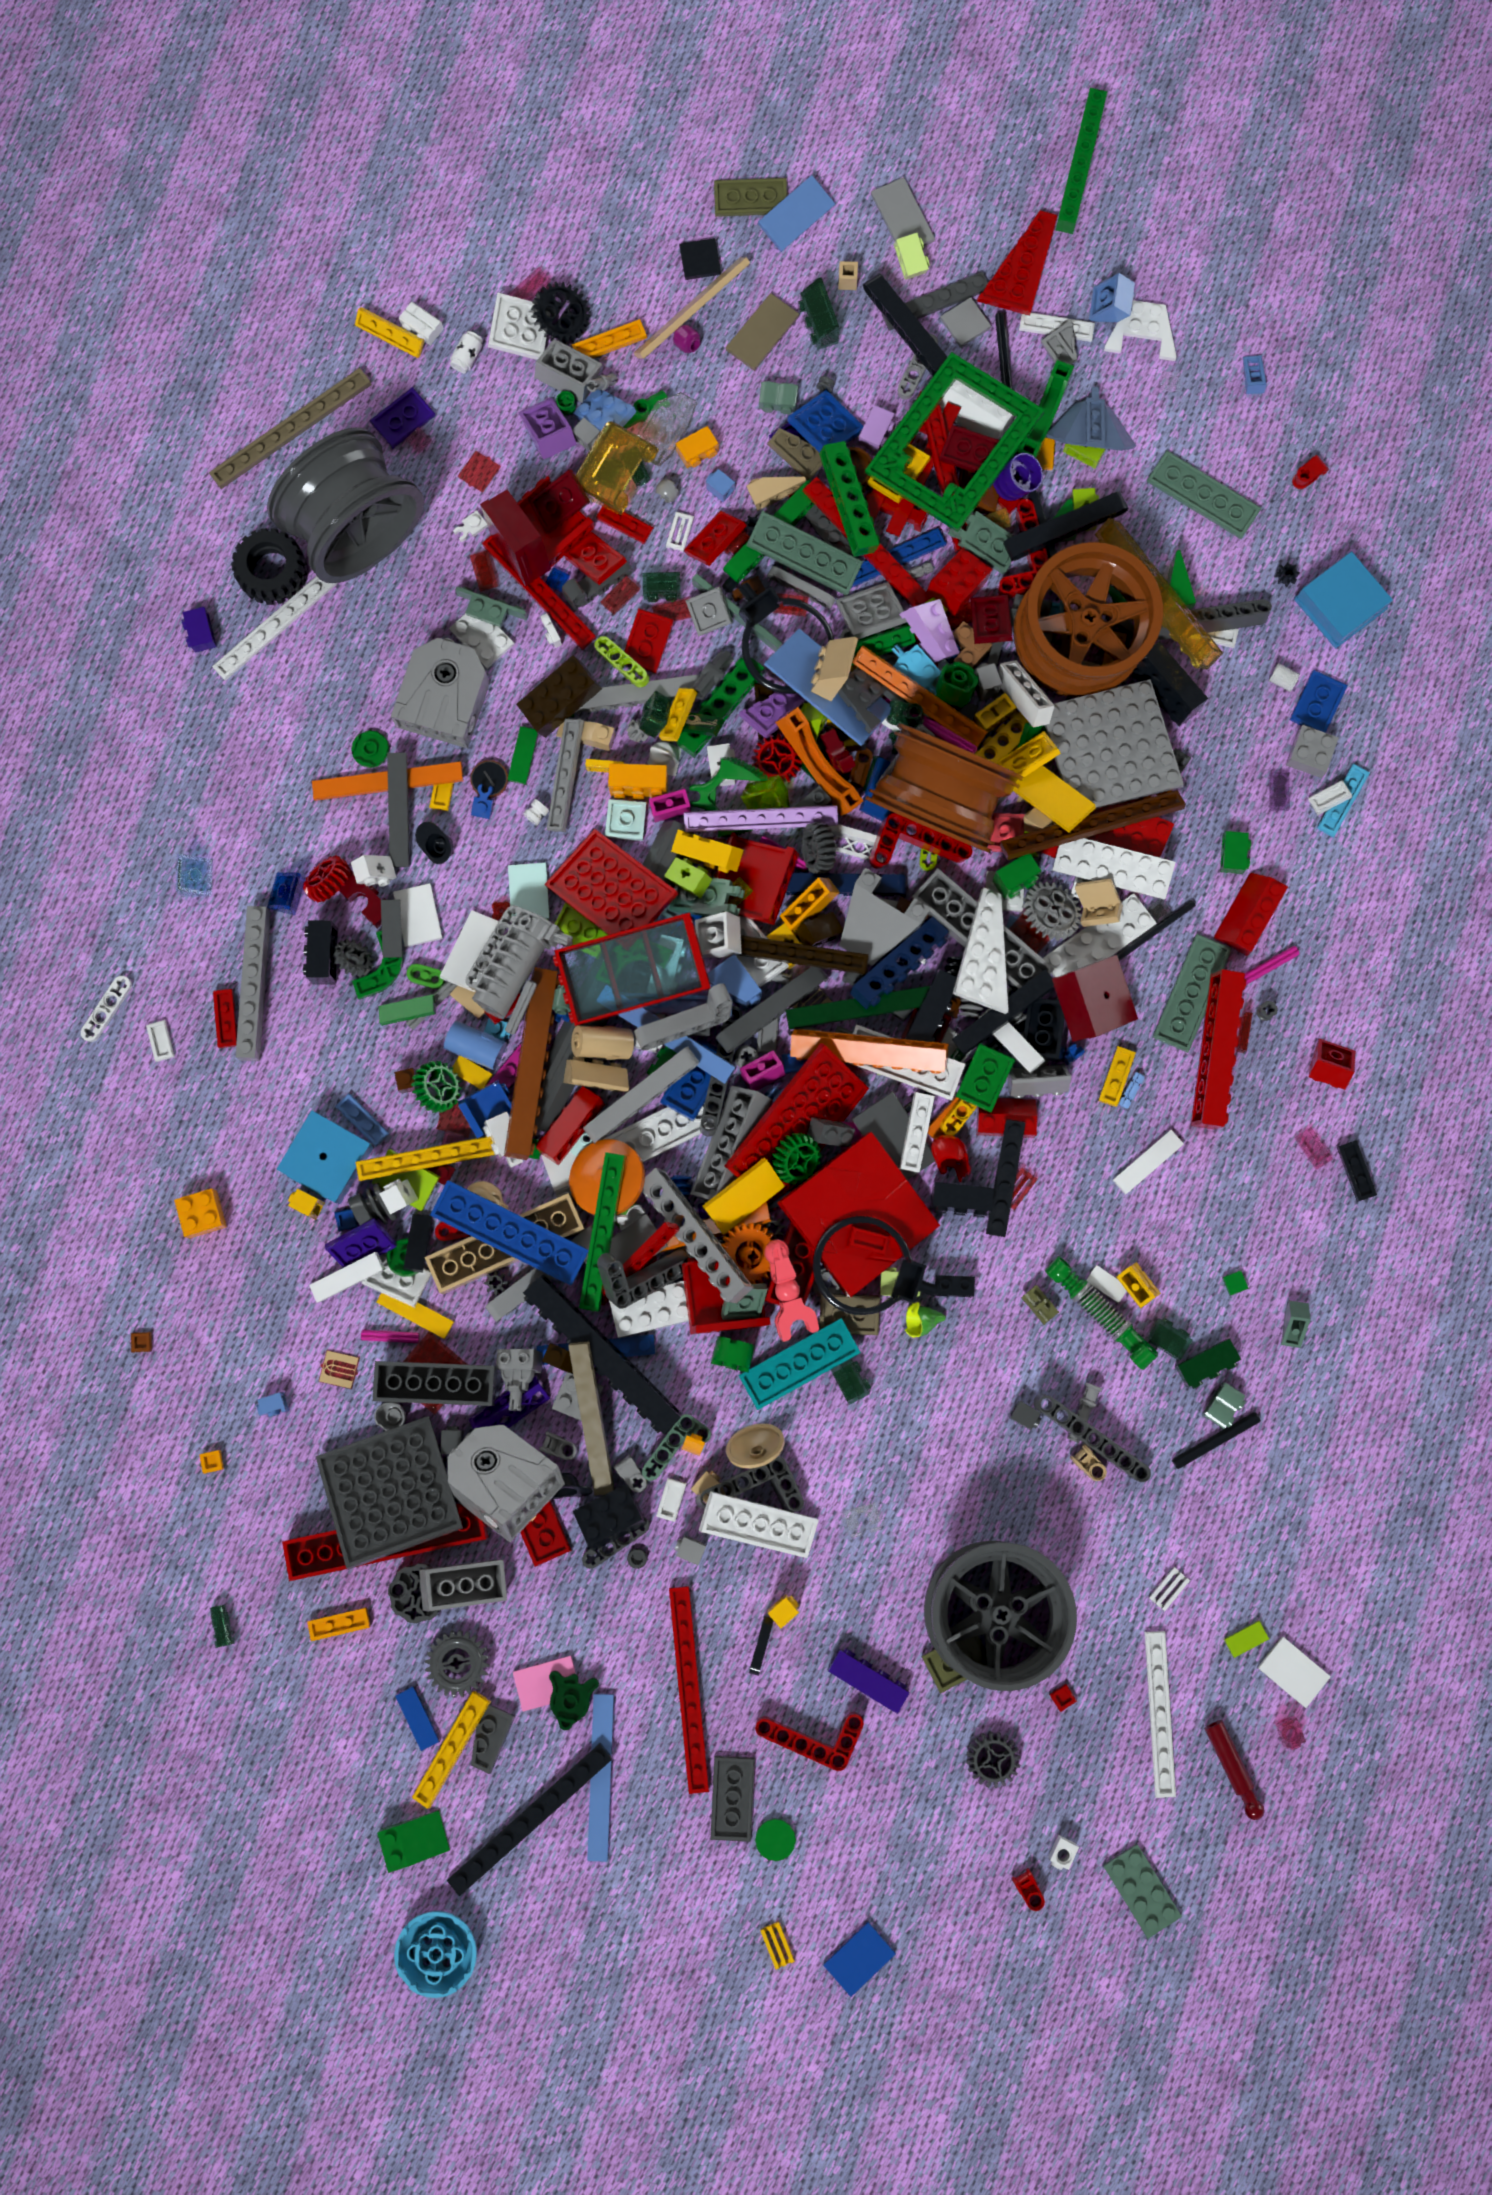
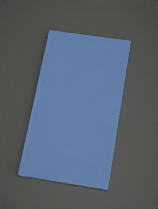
(795, 666)

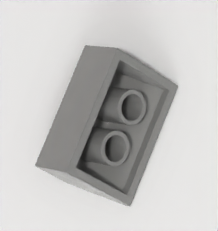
(566, 369)
(1041, 1081)

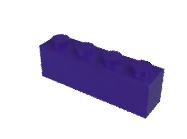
(869, 1681)

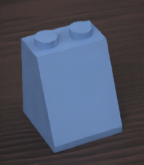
(737, 982)

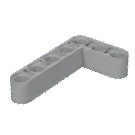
(688, 1022)

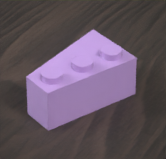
(932, 629)

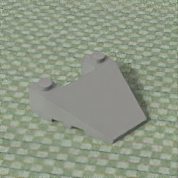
(873, 924)

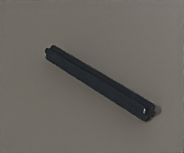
(1003, 349)
(1216, 1440)

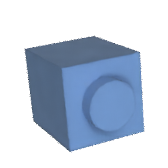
(720, 485)

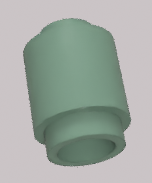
(558, 1001)

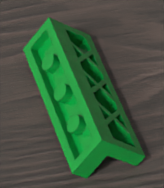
(885, 640)

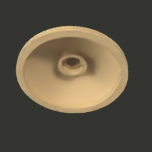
(755, 1446)

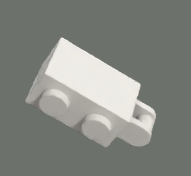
(497, 1130)

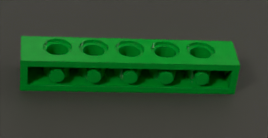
(859, 543)
(694, 745)

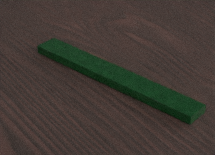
(852, 1009)

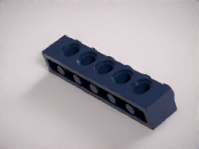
(930, 930)

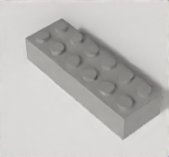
(738, 1118)

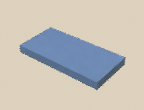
(796, 213)

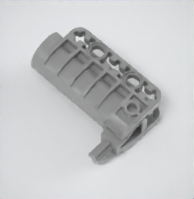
(512, 958)

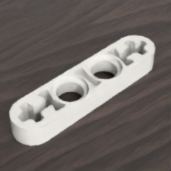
(104, 1007)

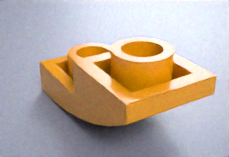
(693, 1444)

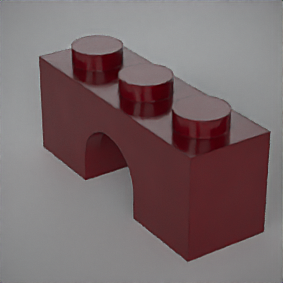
(353, 890)

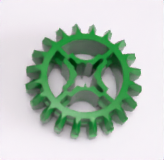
(441, 1081)
(790, 1157)

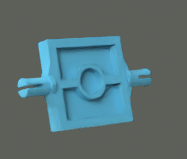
(917, 666)

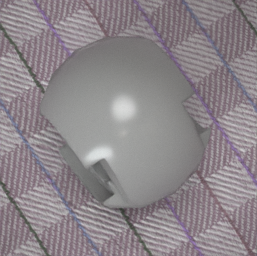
(667, 490)
(740, 1053)

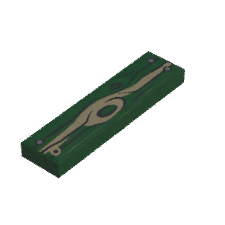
(703, 724)

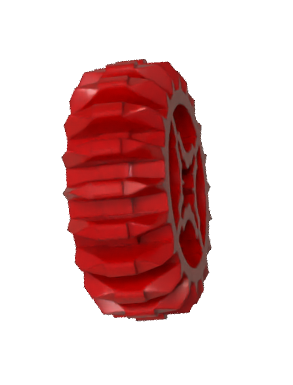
(784, 758)
(326, 878)

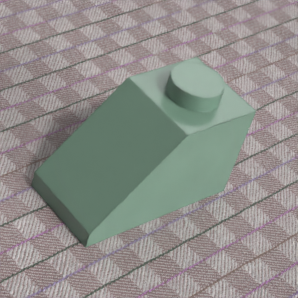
(1295, 1323)

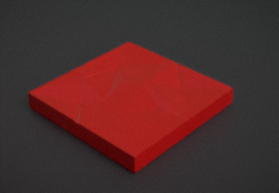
(858, 1184)

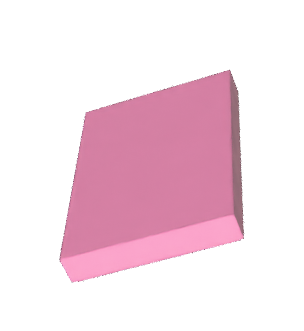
(534, 1682)

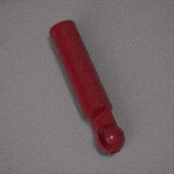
(1234, 1768)

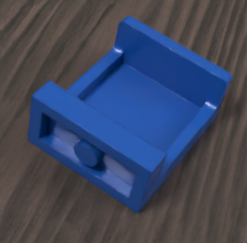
(485, 1105)

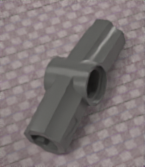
(712, 674)

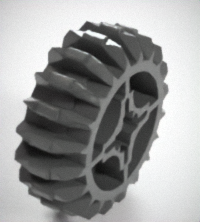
(818, 847)
(1001, 1757)

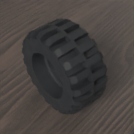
(259, 545)

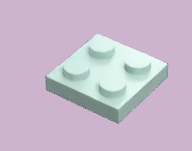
(625, 820)

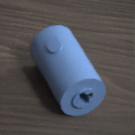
(475, 1045)

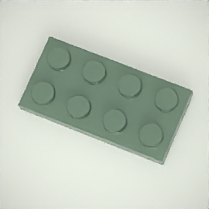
(1142, 1891)

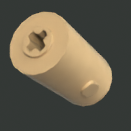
(602, 1042)

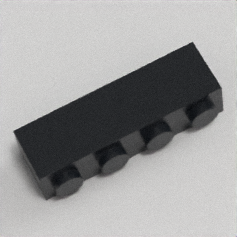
(933, 1008)

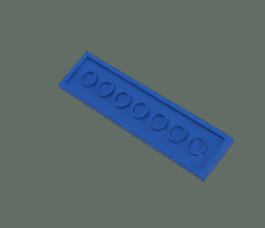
(509, 1233)

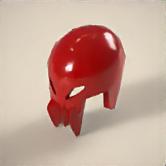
(948, 1151)

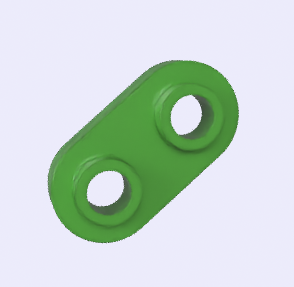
(425, 977)

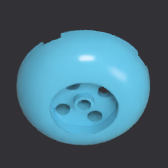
(435, 1979)

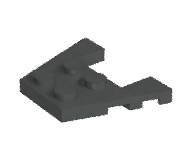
(861, 692)

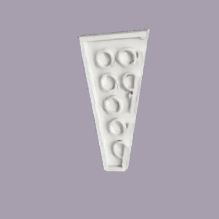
(983, 962)

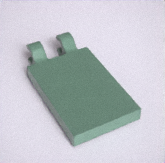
(984, 541)
(712, 902)

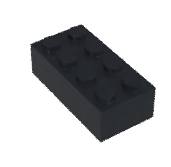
(1171, 684)

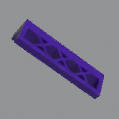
(492, 1414)

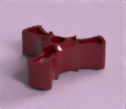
(837, 752)

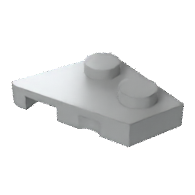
(1061, 344)

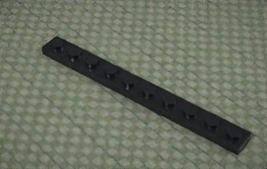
(529, 1819)

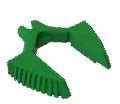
(729, 769)

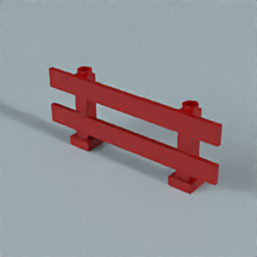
(905, 511)

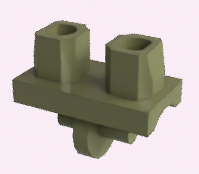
(1039, 1304)

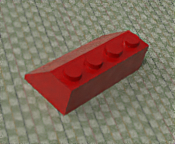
(1250, 912)

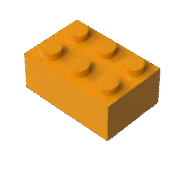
(637, 780)

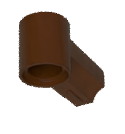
(860, 771)

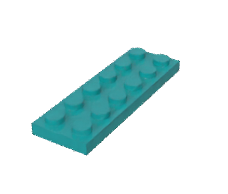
(799, 1364)

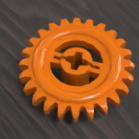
(749, 1235)

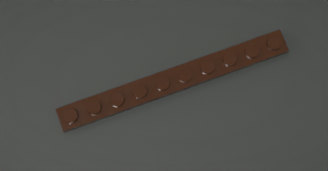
(1093, 825)

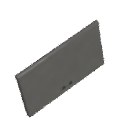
(889, 1125)

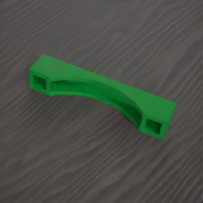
(1050, 403)

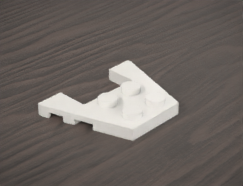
(1145, 322)

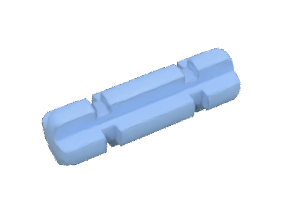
(1131, 1090)

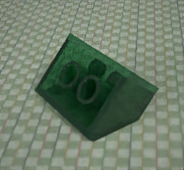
(819, 315)

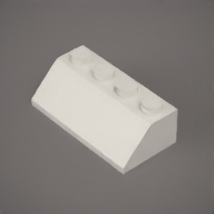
(976, 411)

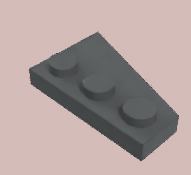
(490, 1737)

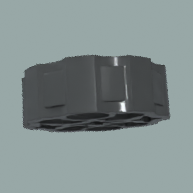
(399, 1601)

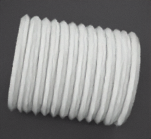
(1284, 677)

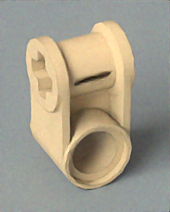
(1088, 1462)

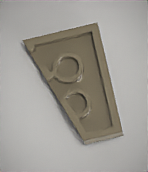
(796, 453)

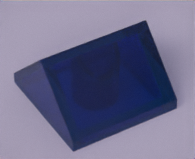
(286, 892)

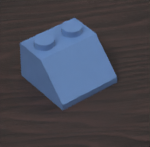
(1112, 299)

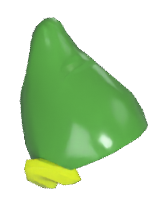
(921, 1320)

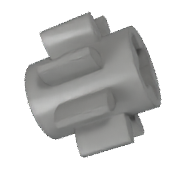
(634, 732)

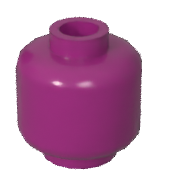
(686, 339)

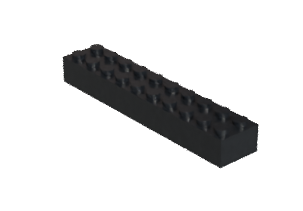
(605, 1355)

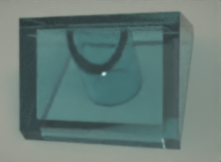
(193, 876)

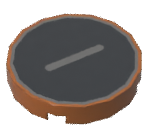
(489, 774)

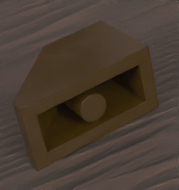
(558, 1357)

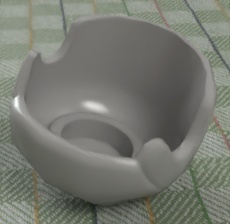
(390, 1415)

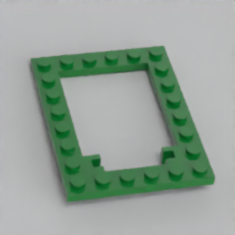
(890, 461)

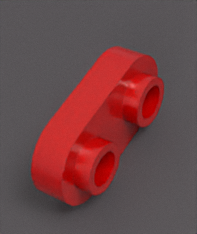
(454, 1234)

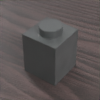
(1025, 1415)
(450, 1438)

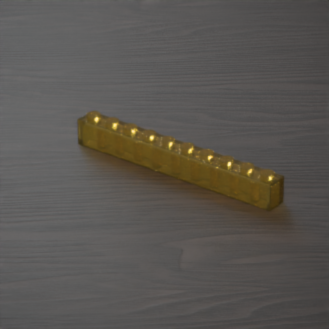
(1176, 616)

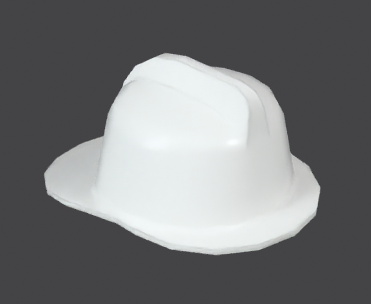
(665, 754)

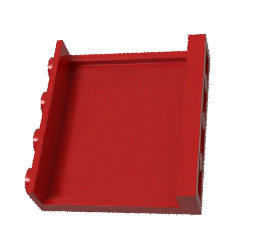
(564, 536)
(766, 872)
(705, 1302)

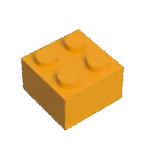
(200, 1213)

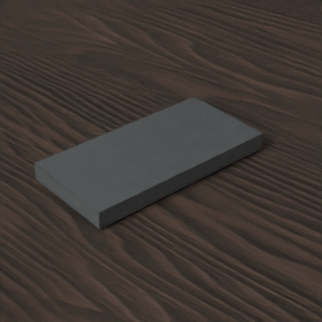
(732, 1798)

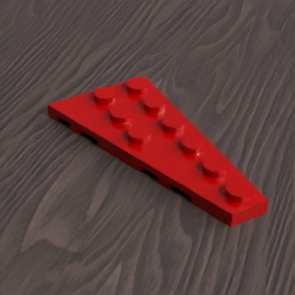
(1019, 274)

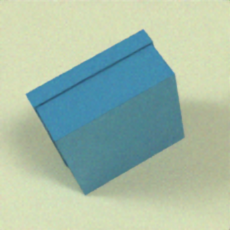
(1343, 600)
(324, 1157)

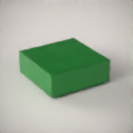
(1235, 1283)

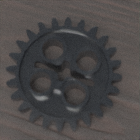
(546, 301)

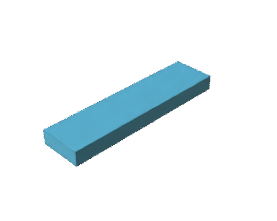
(1334, 817)

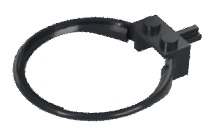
(755, 611)
(908, 1281)

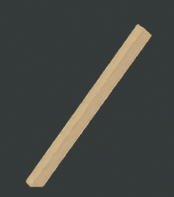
(691, 308)

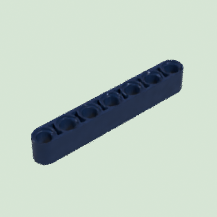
(890, 883)

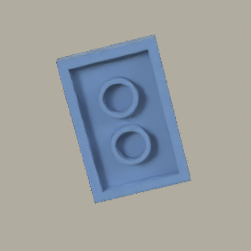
(602, 408)

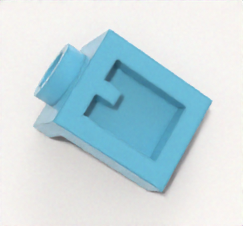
(497, 1030)

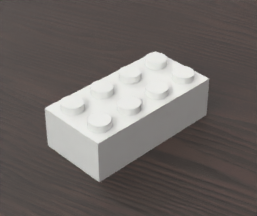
(652, 1312)

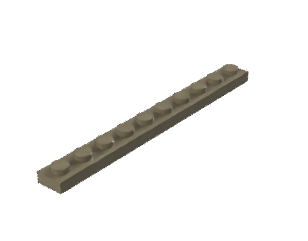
(290, 428)

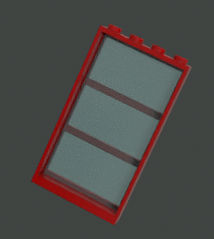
(632, 969)

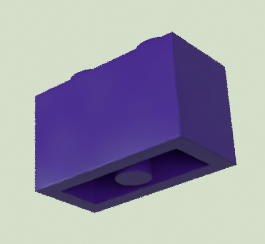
(199, 629)

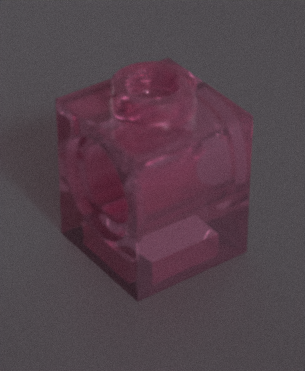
(1283, 1726)

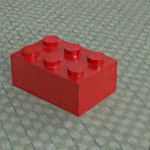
(959, 581)

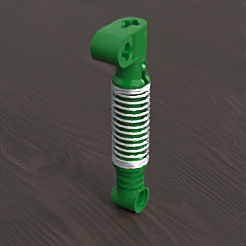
(1120, 1330)

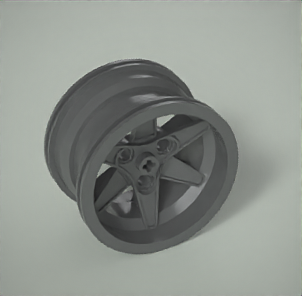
(345, 504)
(1049, 1650)

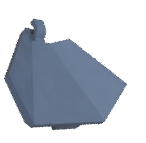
(1092, 425)

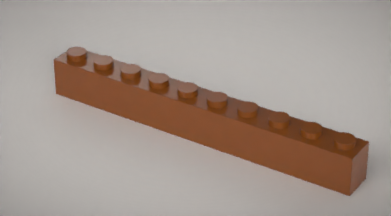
(530, 1066)

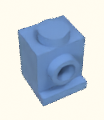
(272, 1404)

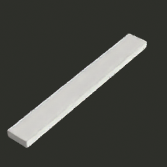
(272, 627)
(1160, 1714)

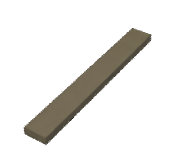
(591, 1417)

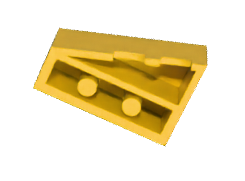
(708, 851)

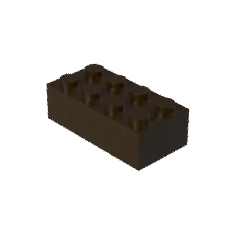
(559, 696)

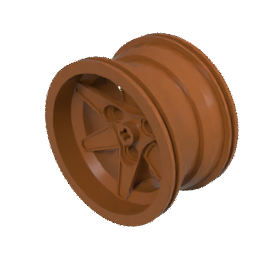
(1109, 567)
(944, 787)

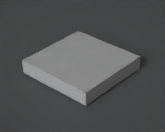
(965, 322)
(709, 611)

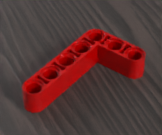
(1014, 581)
(916, 839)
(812, 1743)

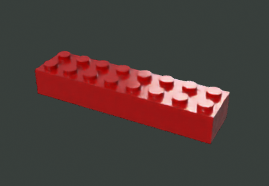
(1218, 1049)

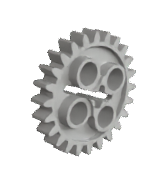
(1052, 911)

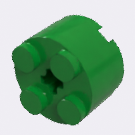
(956, 684)
(732, 1354)

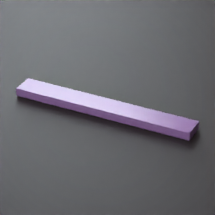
(759, 818)

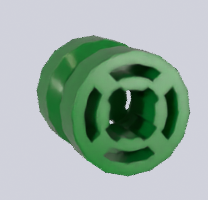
(566, 399)

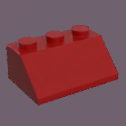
(1008, 1108)

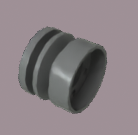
(370, 1208)

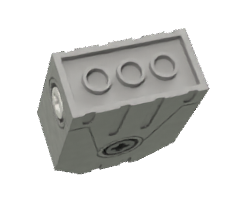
(442, 692)
(502, 1478)

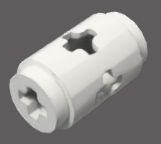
(461, 357)

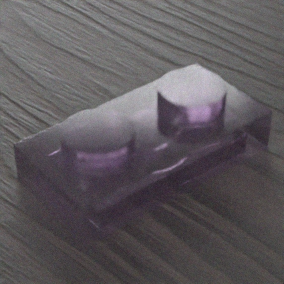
(1279, 791)

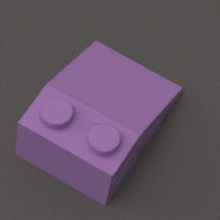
(548, 428)

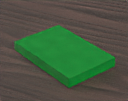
(985, 1078)

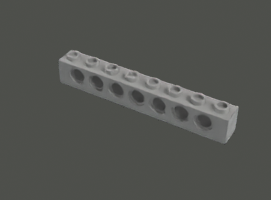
(739, 1284)

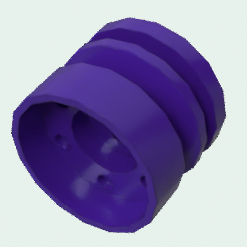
(1019, 477)

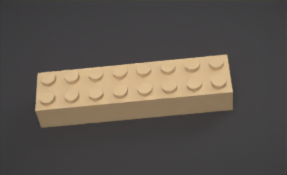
(475, 1259)

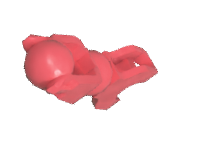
(787, 1292)

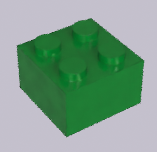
(1016, 876)

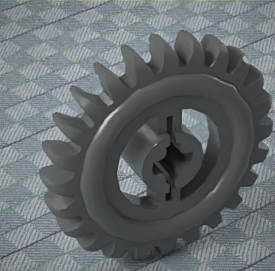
(476, 1661)

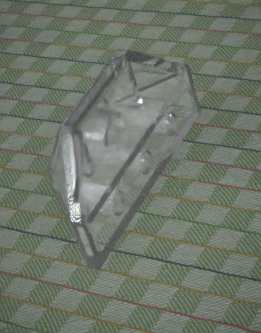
(668, 424)

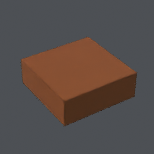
(141, 1342)

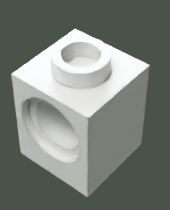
(1063, 1843)

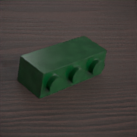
(1208, 1363)

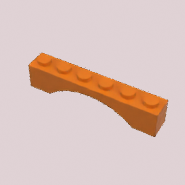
(799, 735)

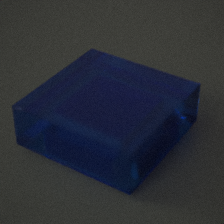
(557, 579)

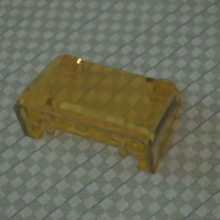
(612, 466)

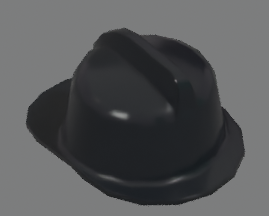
(434, 842)
(572, 1488)

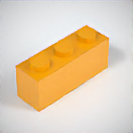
(810, 903)

